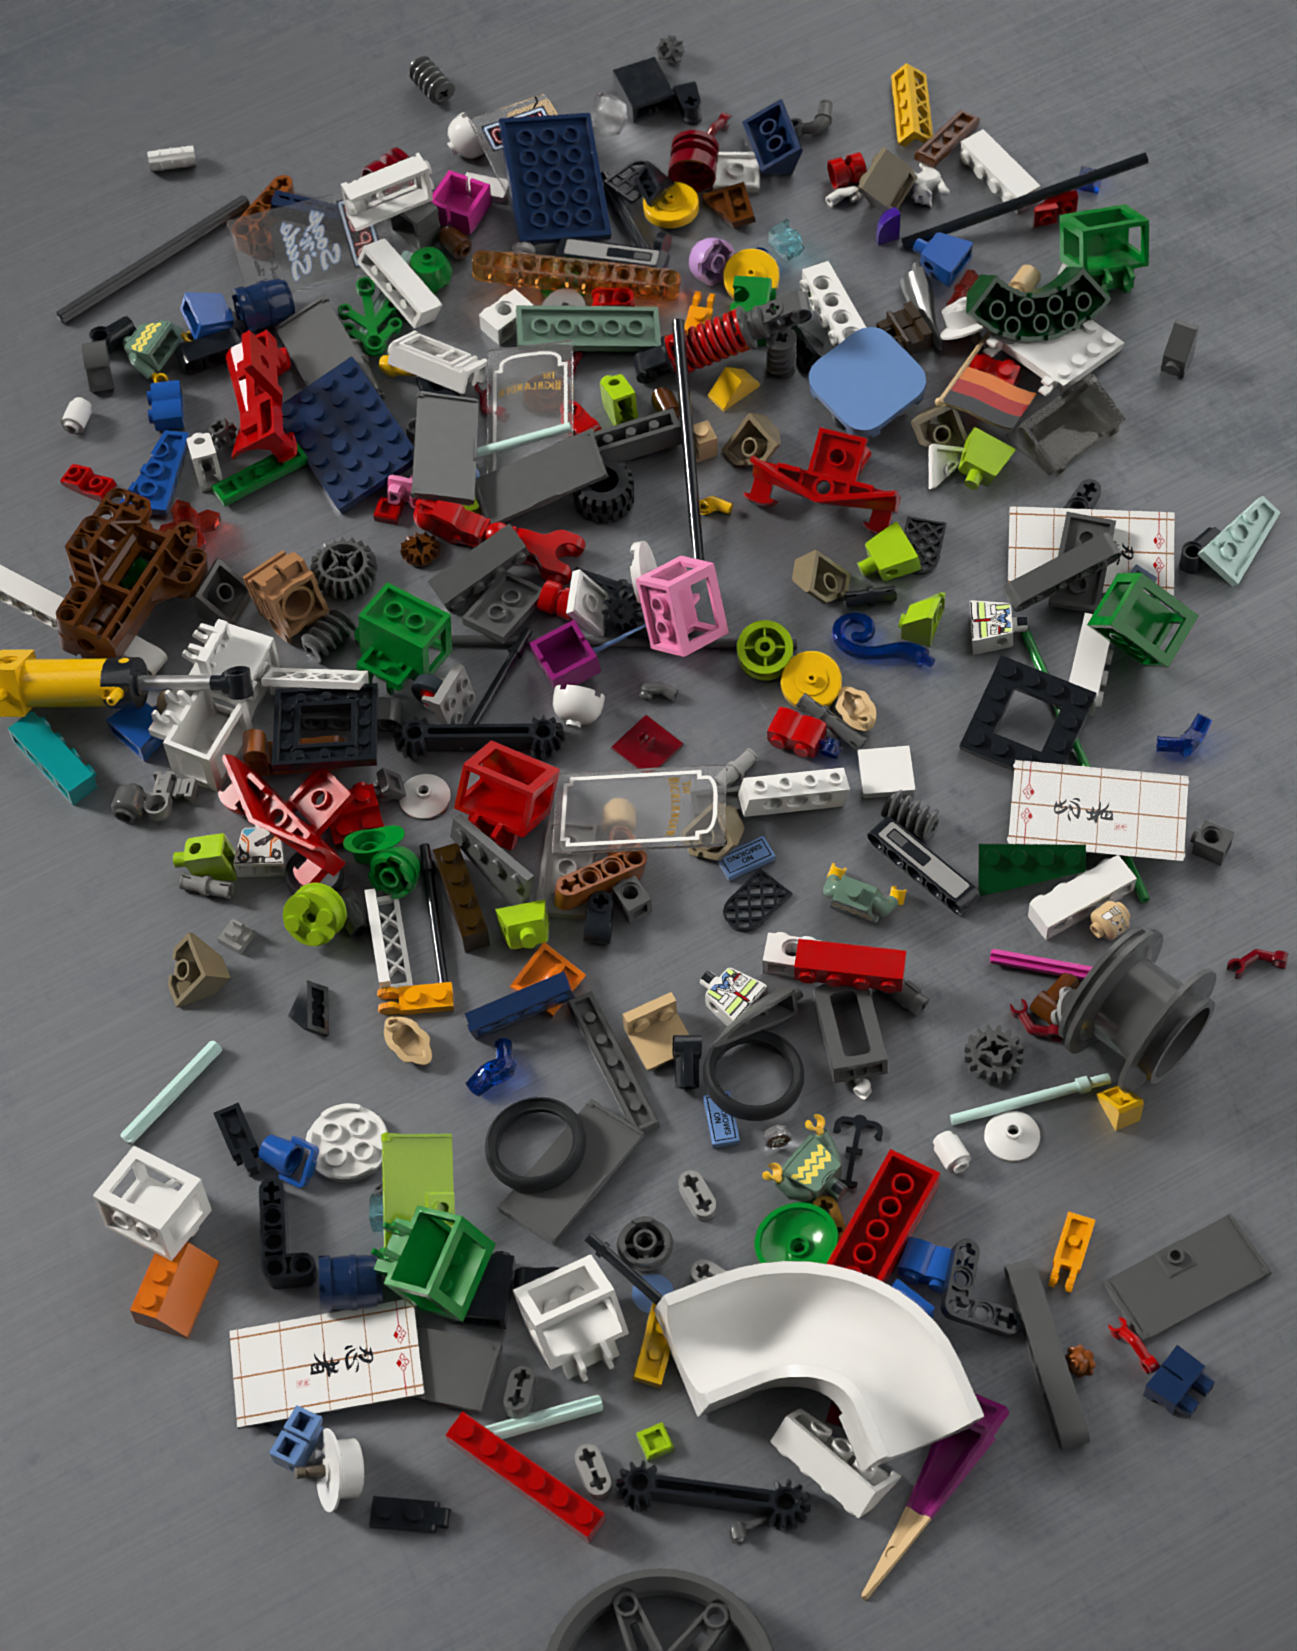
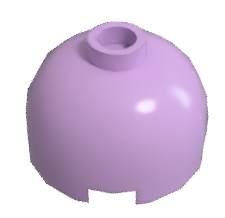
(709, 259)

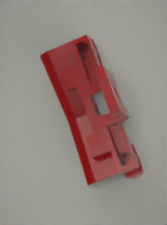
(254, 377)
(842, 477)
(264, 805)

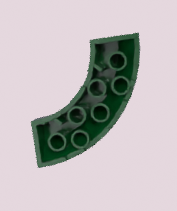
(1038, 313)

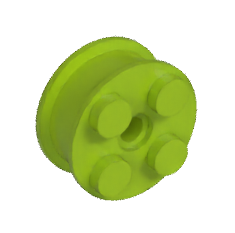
(759, 663)
(314, 914)

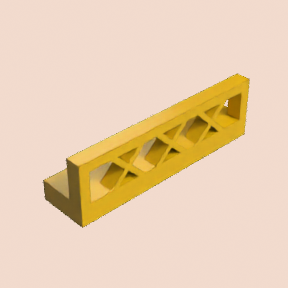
(907, 105)

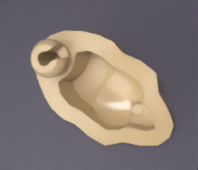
(856, 709)
(408, 1040)

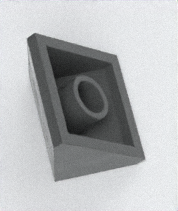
(221, 594)

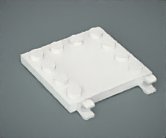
(1063, 359)

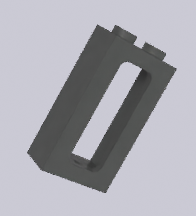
(841, 1066)

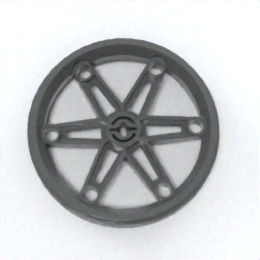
(662, 1583)

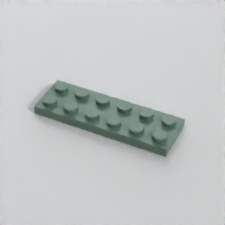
(590, 327)

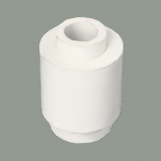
(76, 416)
(951, 1152)

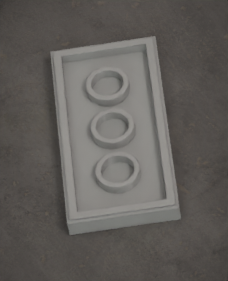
(555, 867)

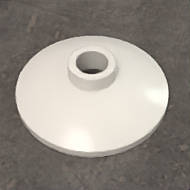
(425, 805)
(1008, 1146)

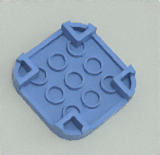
(867, 381)

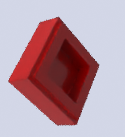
(388, 512)

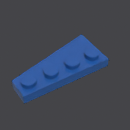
(162, 472)

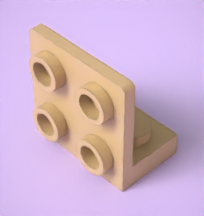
(652, 1030)

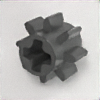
(670, 49)
(222, 433)

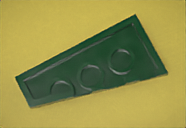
(1020, 865)

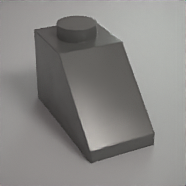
(1180, 349)

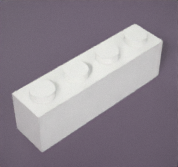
(996, 167)
(399, 283)
(1090, 662)
(1081, 896)

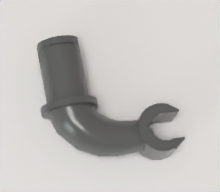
(820, 123)

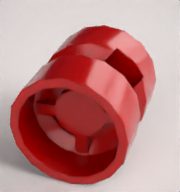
(846, 170)
(554, 599)

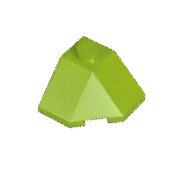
(922, 619)

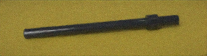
(515, 652)
(428, 870)

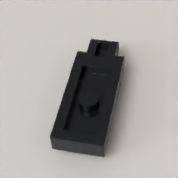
(408, 1515)

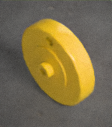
(675, 208)
(750, 263)
(811, 674)

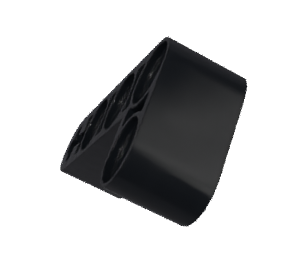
(279, 1233)

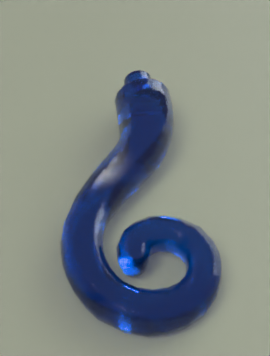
(906, 651)

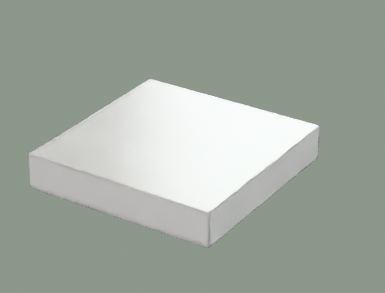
(737, 168)
(586, 603)
(886, 771)

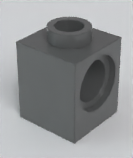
(1212, 852)
(632, 908)

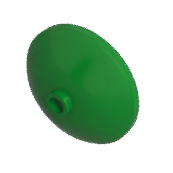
(794, 1228)

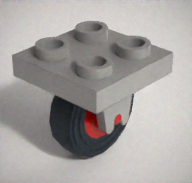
(445, 696)

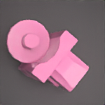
(400, 489)

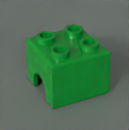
(752, 292)

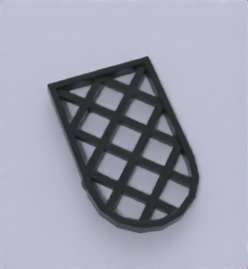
(925, 522)
(786, 893)

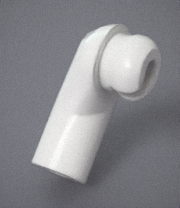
(842, 193)

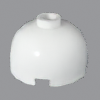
(463, 138)
(577, 705)

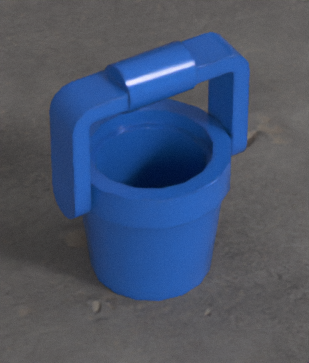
(286, 1157)

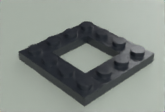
(1011, 676)
(359, 752)

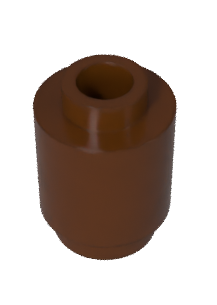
(454, 242)
(664, 399)

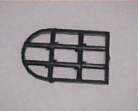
(626, 180)

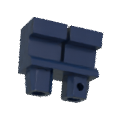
(1175, 1381)

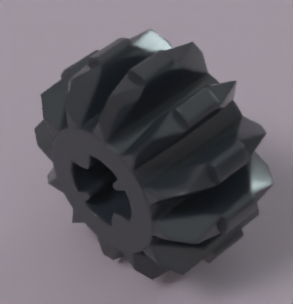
(616, 603)

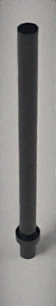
(602, 1249)

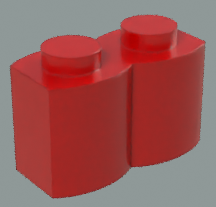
(796, 732)

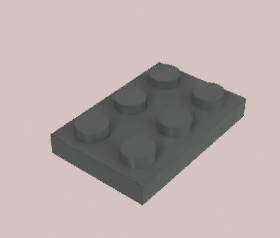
(503, 607)

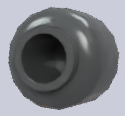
(129, 803)

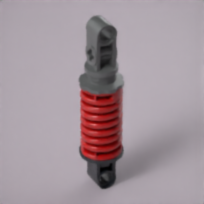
(724, 337)

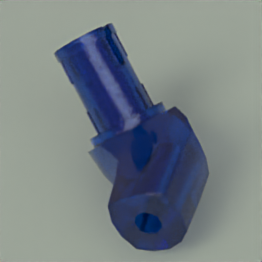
(1189, 741)
(494, 1071)

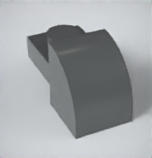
(97, 365)

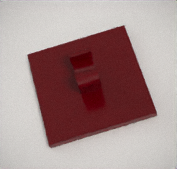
(647, 745)

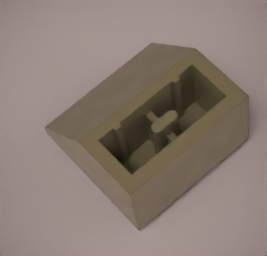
(887, 181)

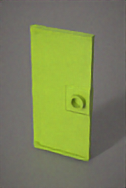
(414, 1174)

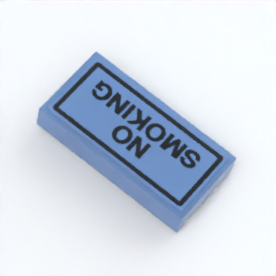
(746, 858)
(721, 1125)

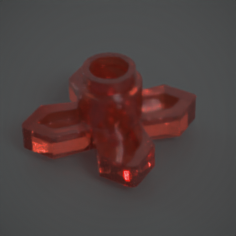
(204, 521)

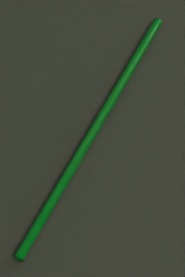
(1082, 759)

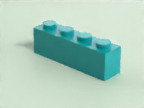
(53, 757)

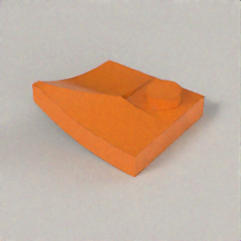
(544, 964)

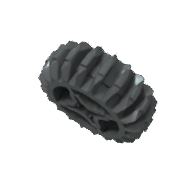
(342, 576)

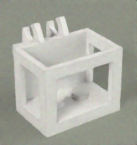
(231, 647)
(199, 736)
(153, 1211)
(573, 1317)

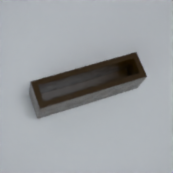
(461, 897)

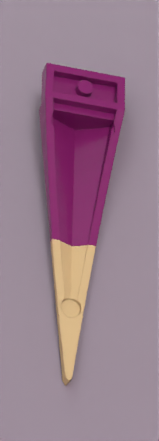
(941, 1474)

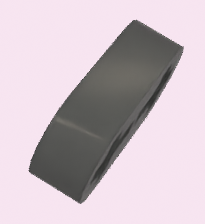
(514, 1391)

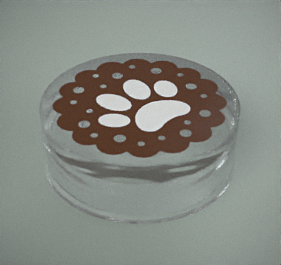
(777, 1137)

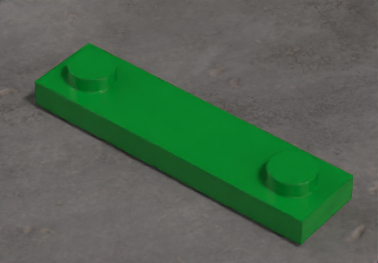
(256, 477)

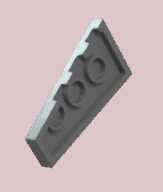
(494, 863)

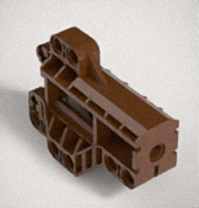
(86, 617)

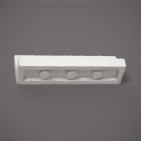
(314, 678)
(382, 962)

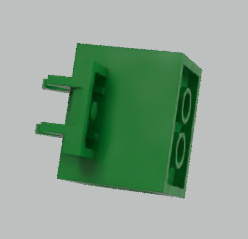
(1101, 244)
(1140, 622)
(397, 637)
(434, 1264)

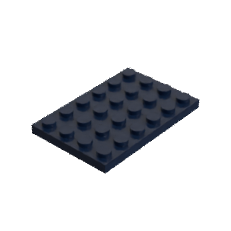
(554, 178)
(347, 434)

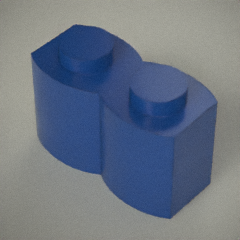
(166, 405)
(925, 1264)

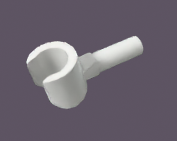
(863, 1088)

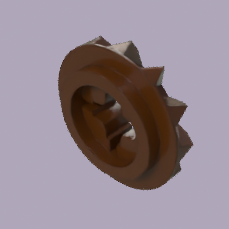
(411, 554)

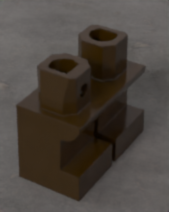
(908, 329)

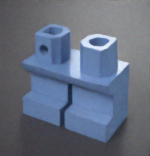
(298, 1440)

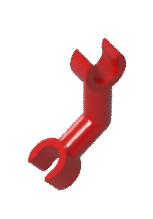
(1147, 1361)

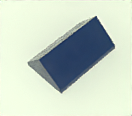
(774, 139)

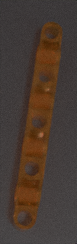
(574, 273)

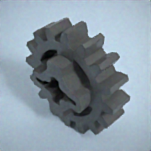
(1001, 1045)

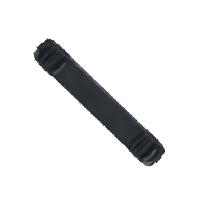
(475, 736)
(713, 1495)

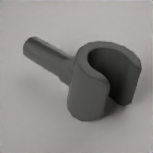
(738, 1530)

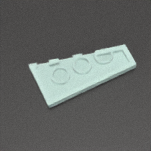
(1239, 542)

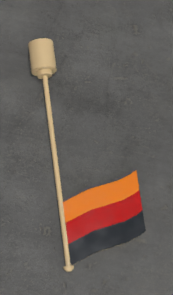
(983, 393)

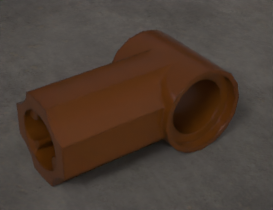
(1047, 1000)

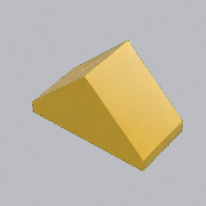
(732, 387)
(1121, 1107)

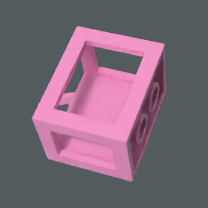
(671, 606)

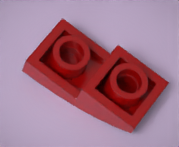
(1048, 210)
(85, 482)

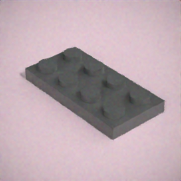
(1086, 593)

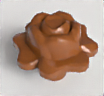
(1080, 1361)

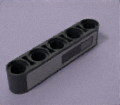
(612, 252)
(923, 866)

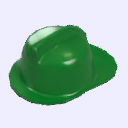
(368, 842)

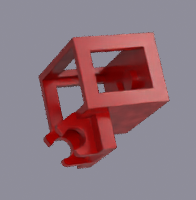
(510, 793)

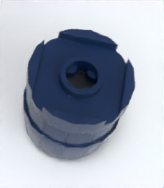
(263, 304)
(349, 1283)

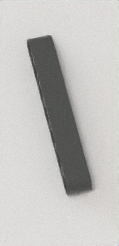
(1047, 1355)

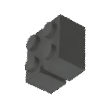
(417, 226)

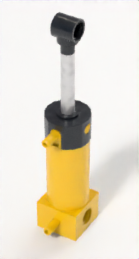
(99, 682)

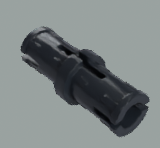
(870, 596)

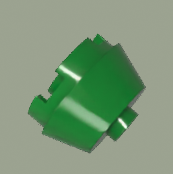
(431, 268)
(394, 871)

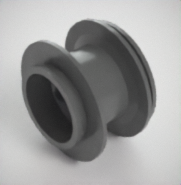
(1138, 1009)

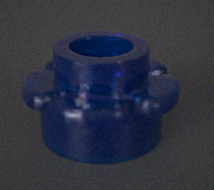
(830, 747)

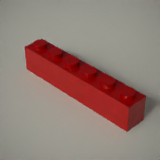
(525, 1477)

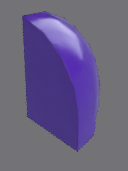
(888, 226)

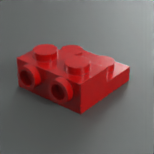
(1004, 370)
(359, 814)

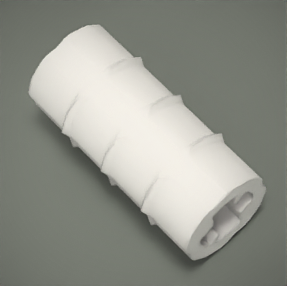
(171, 158)

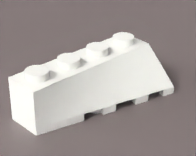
(832, 1463)

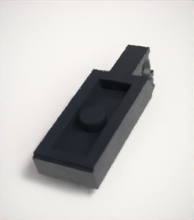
(238, 1137)

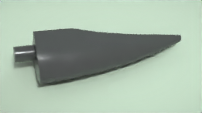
(918, 289)
(764, 1013)

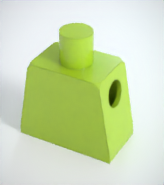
(616, 392)
(983, 458)
(890, 554)
(208, 856)
(524, 924)

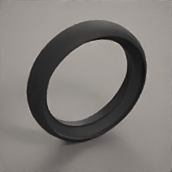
(755, 1112)
(553, 1178)

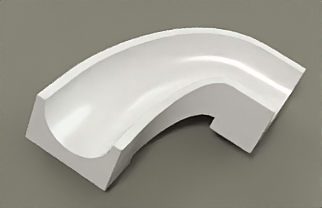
(826, 1334)

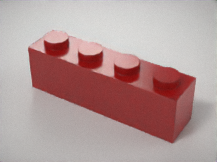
(850, 965)

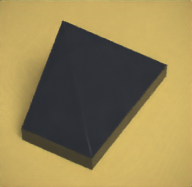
(653, 183)
(808, 348)
(312, 1008)

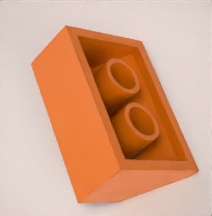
(174, 1291)

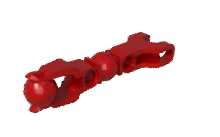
(457, 525)

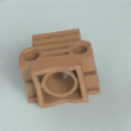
(286, 594)

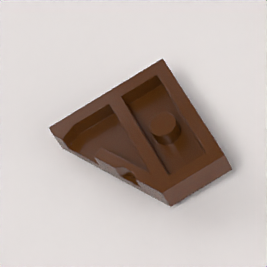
(731, 204)

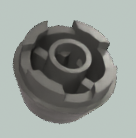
(645, 1244)

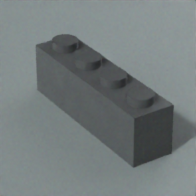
(640, 436)
(479, 567)

